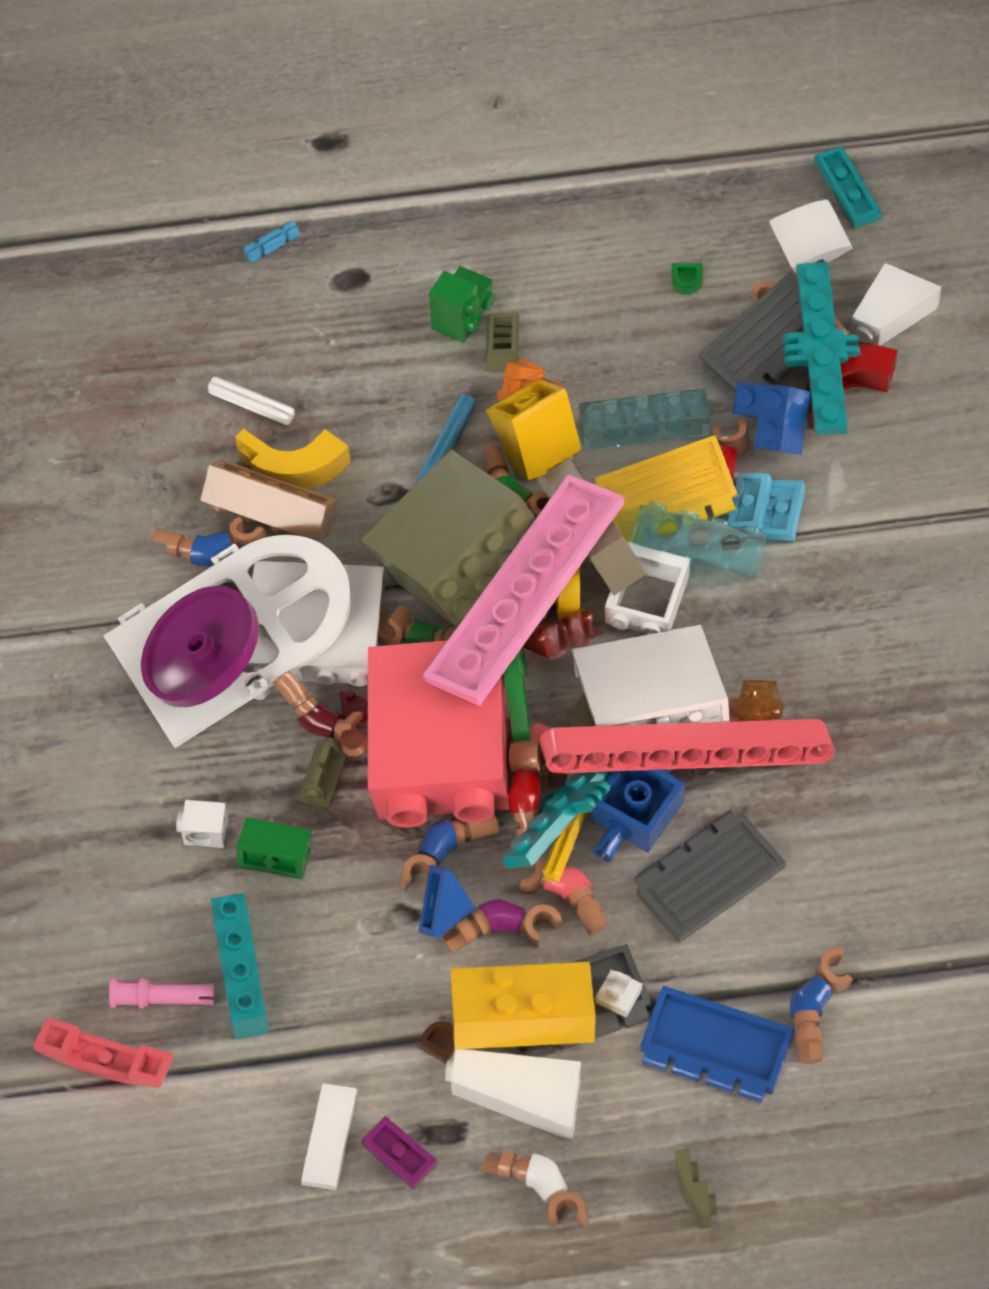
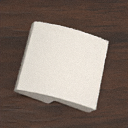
(811, 234)

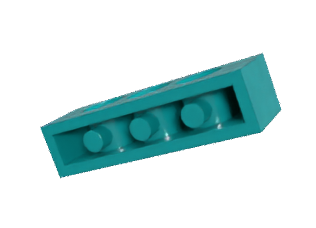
(239, 966)

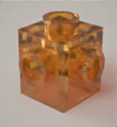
(764, 707)

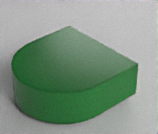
(687, 277)

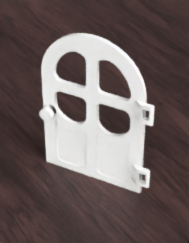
(323, 573)

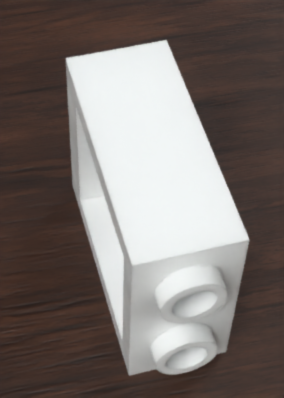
(660, 566)

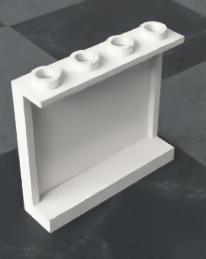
(348, 655)
(652, 680)

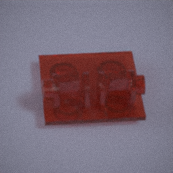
(562, 635)

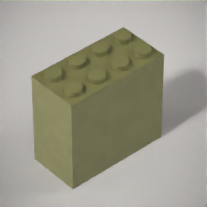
(449, 535)

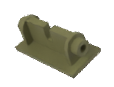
(322, 774)

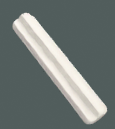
(251, 400)

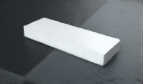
(329, 1136)

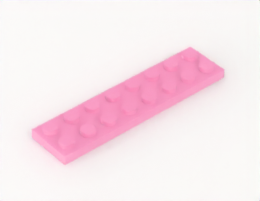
(523, 589)

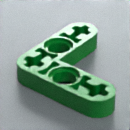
(516, 697)

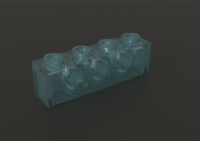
(644, 419)
(743, 562)

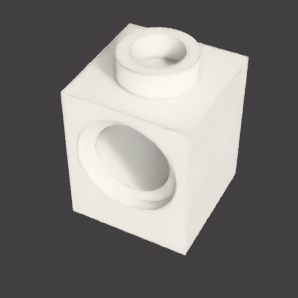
(203, 823)

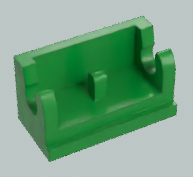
(273, 848)

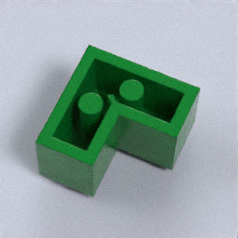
(459, 302)

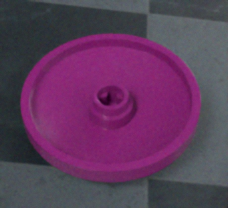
(199, 646)

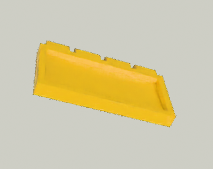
(679, 479)

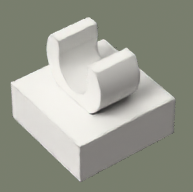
(618, 993)

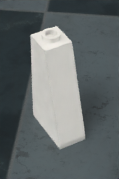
(520, 1087)

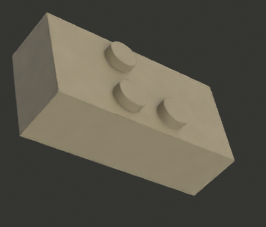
(611, 553)

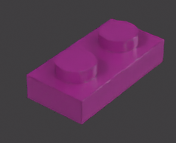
(399, 1152)

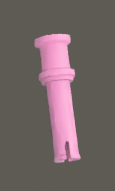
(143, 993)

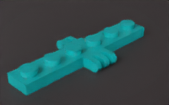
(821, 348)
(557, 811)

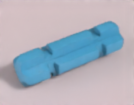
(271, 241)

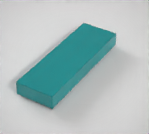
(847, 187)

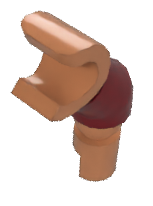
(321, 720)

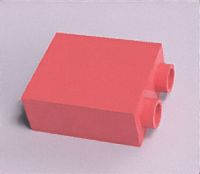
(430, 746)

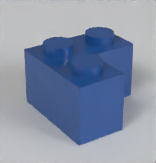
(779, 413)

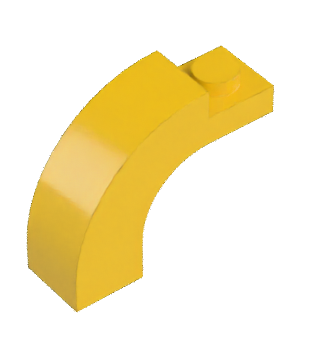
(304, 467)

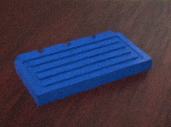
(715, 1041)

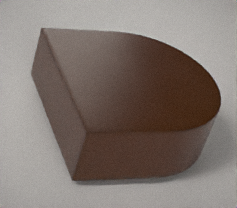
(438, 1041)

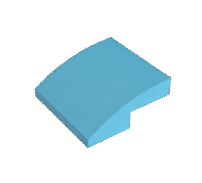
(768, 505)

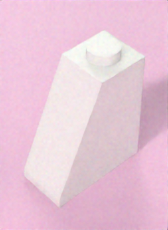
(893, 305)

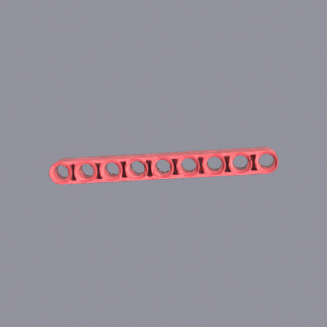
(686, 745)

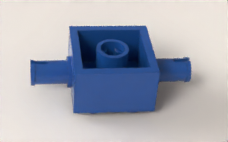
(636, 809)

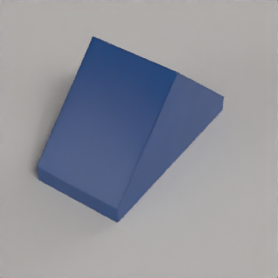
(443, 902)

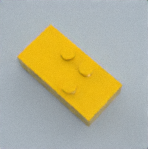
(522, 1005)

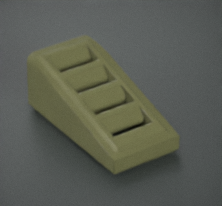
(502, 343)

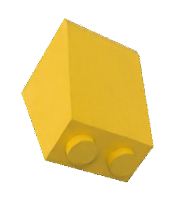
(536, 428)

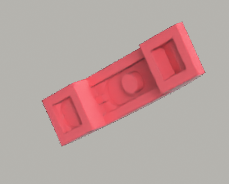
(101, 1056)

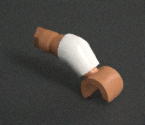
(543, 1177)

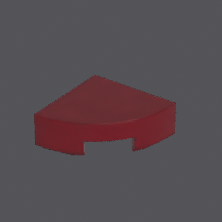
(352, 703)

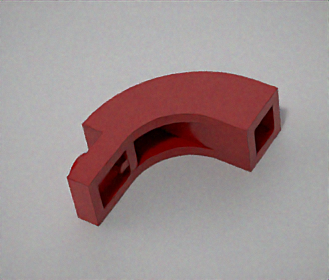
(870, 369)

